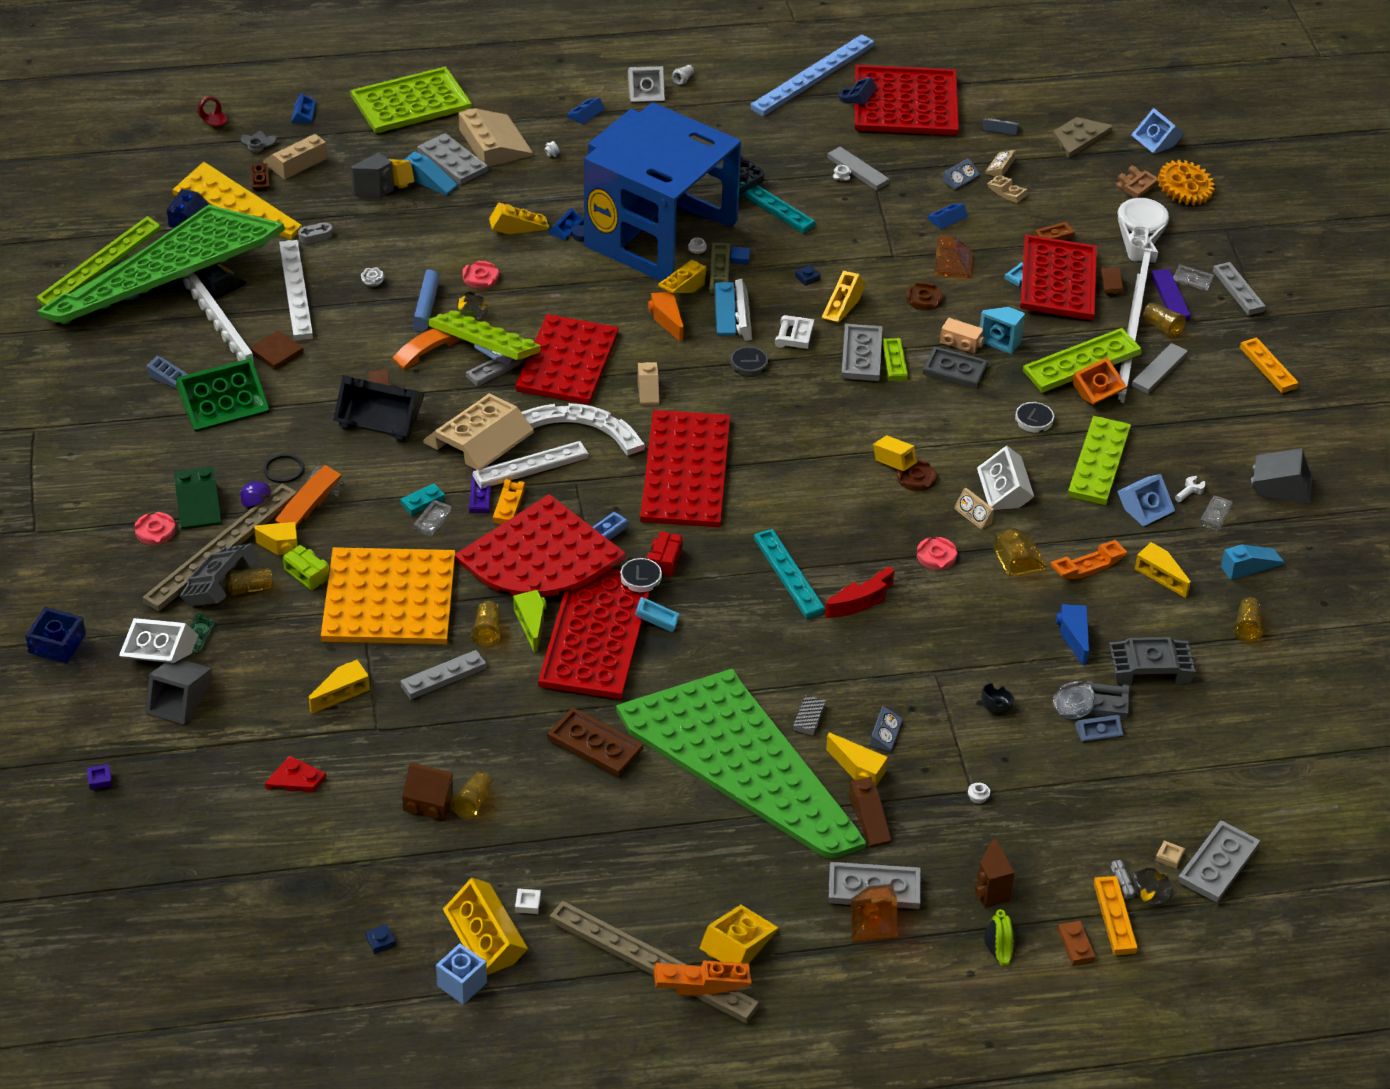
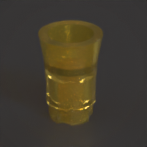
(1165, 319)
(248, 580)
(1248, 622)
(486, 625)
(471, 796)

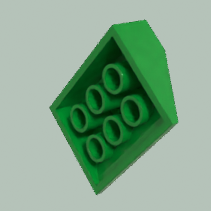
(221, 394)

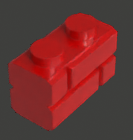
(666, 552)

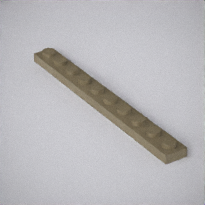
(234, 535)
(642, 955)

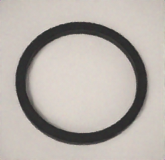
(283, 480)

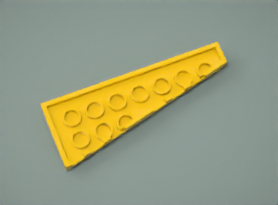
(228, 194)

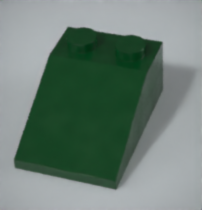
(197, 498)

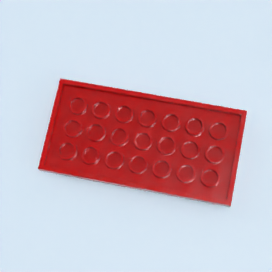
(685, 468)
(594, 638)

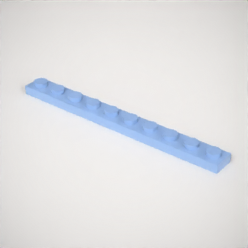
(812, 75)

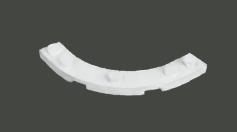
(588, 415)

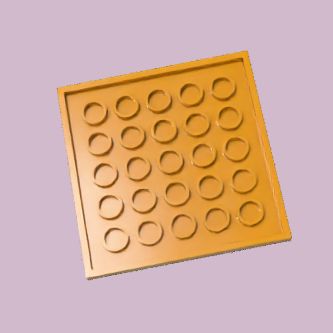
(388, 596)

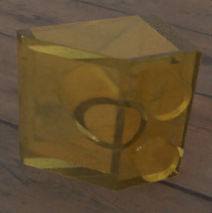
(1017, 552)

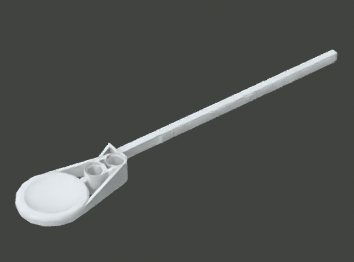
(1142, 218)

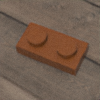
(1058, 231)
(1076, 943)

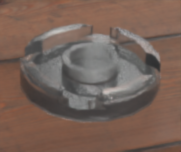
(1074, 700)

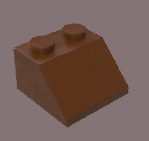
(428, 791)
(994, 877)

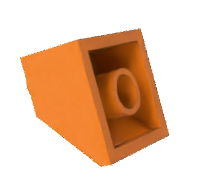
(1098, 381)

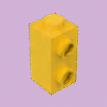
(895, 453)

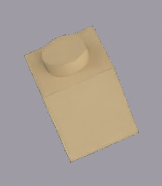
(648, 383)

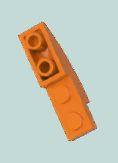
(706, 979)

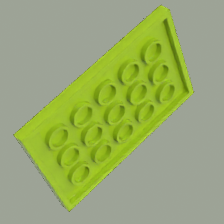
(410, 99)

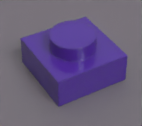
(99, 777)

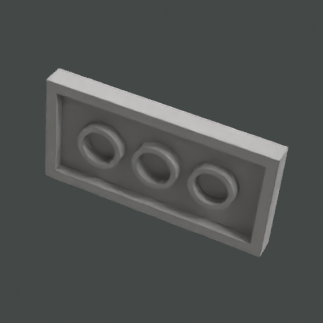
(453, 158)
(861, 352)
(1218, 861)
(850, 879)

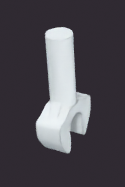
(1190, 487)

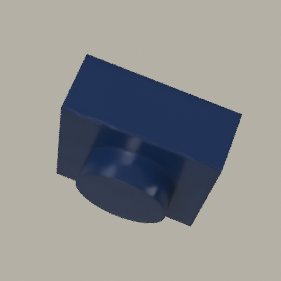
(807, 275)
(380, 939)

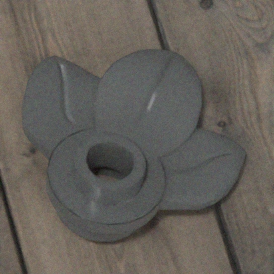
(258, 141)

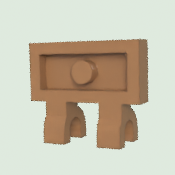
(1137, 182)

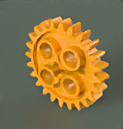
(1186, 182)

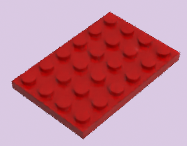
(1058, 277)
(569, 359)

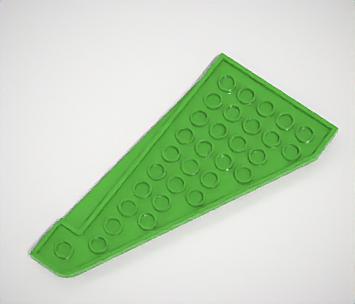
(196, 243)
(735, 747)

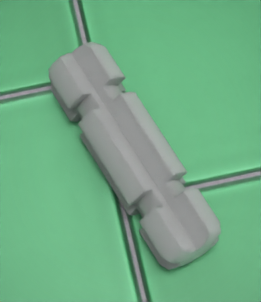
(1123, 878)

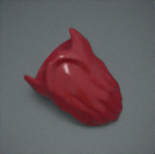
(215, 118)

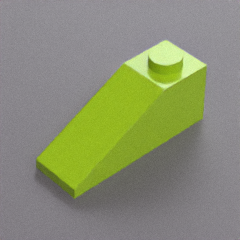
(530, 612)

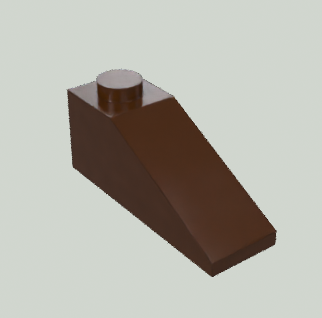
(869, 811)

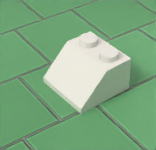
(646, 84)

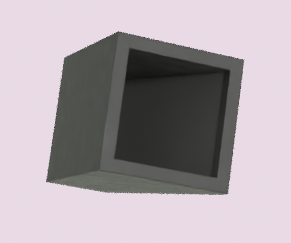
(1283, 476)
(177, 690)

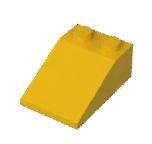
(737, 936)

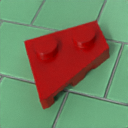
(296, 776)

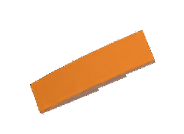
(309, 496)

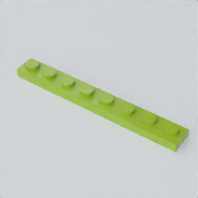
(101, 260)

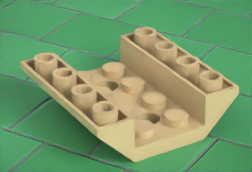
(483, 431)

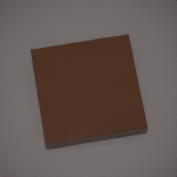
(276, 350)

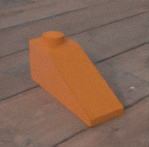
(666, 313)

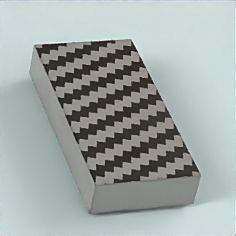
(809, 715)

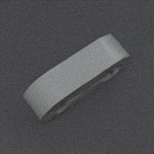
(315, 233)

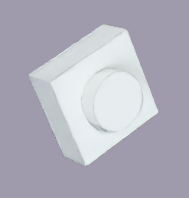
(527, 901)

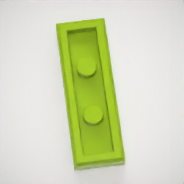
(894, 359)

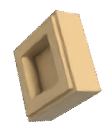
(1170, 854)

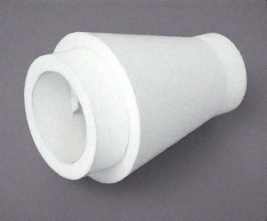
(682, 74)

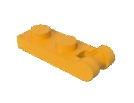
(508, 501)

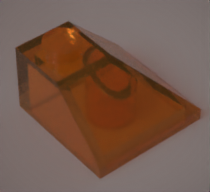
(952, 258)
(874, 913)

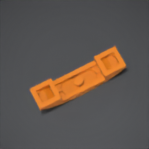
(423, 343)
(1090, 564)

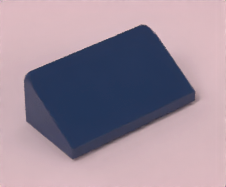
(862, 91)

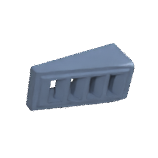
(156, 368)

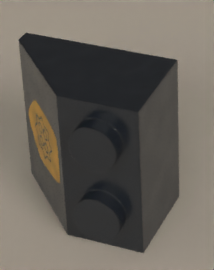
(219, 280)

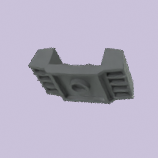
(204, 582)
(1152, 656)

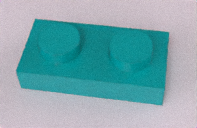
(422, 499)

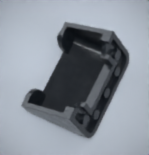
(377, 406)

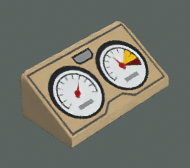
(1001, 163)
(974, 509)

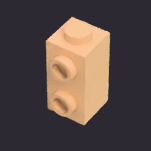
(962, 335)

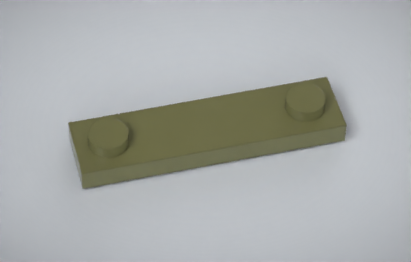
(719, 264)

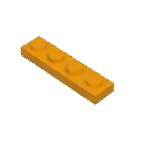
(1269, 365)
(1115, 915)

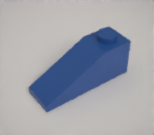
(1074, 629)

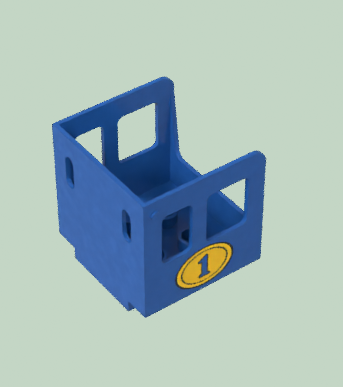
(643, 173)

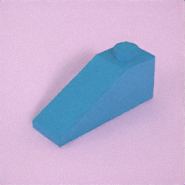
(430, 175)
(725, 308)
(1248, 559)

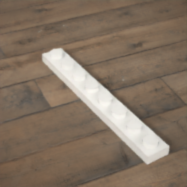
(296, 290)
(219, 319)

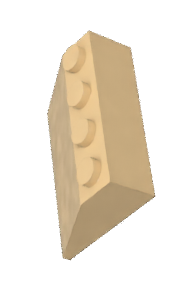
(493, 136)

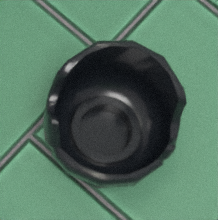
(995, 699)

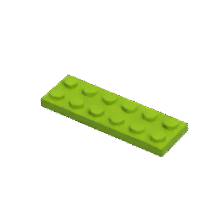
(485, 335)
(1061, 366)
(1099, 460)

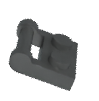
(1110, 705)

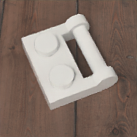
(800, 333)

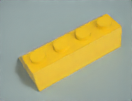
(485, 925)

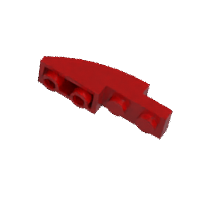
(859, 598)

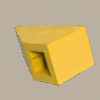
(514, 220)
(685, 279)

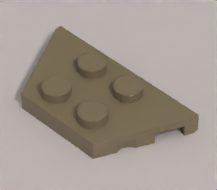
(1080, 134)

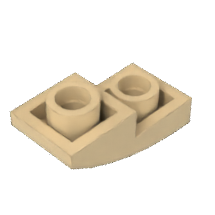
(1005, 189)

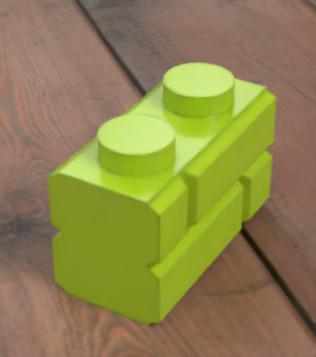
(306, 567)

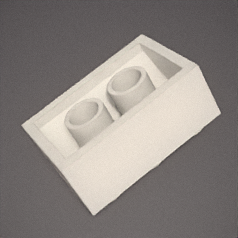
(1005, 480)
(158, 641)

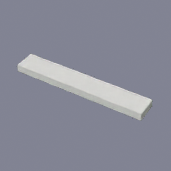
(530, 464)

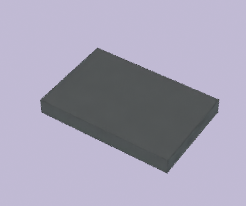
(955, 367)

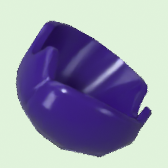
(253, 493)

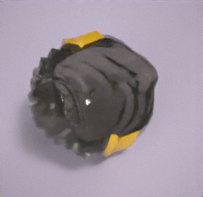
(472, 305)
(1152, 886)

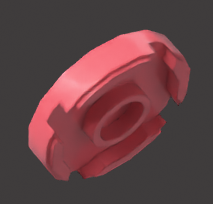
(480, 275)
(155, 528)
(936, 553)

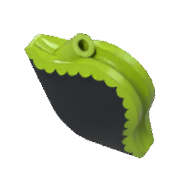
(1001, 938)

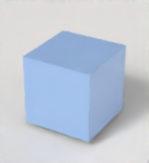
(461, 973)

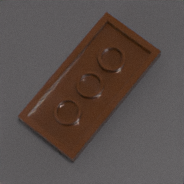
(595, 741)

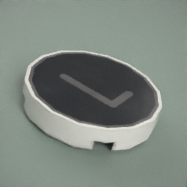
(1034, 417)
(641, 574)

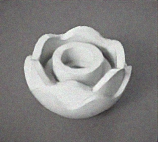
(372, 277)

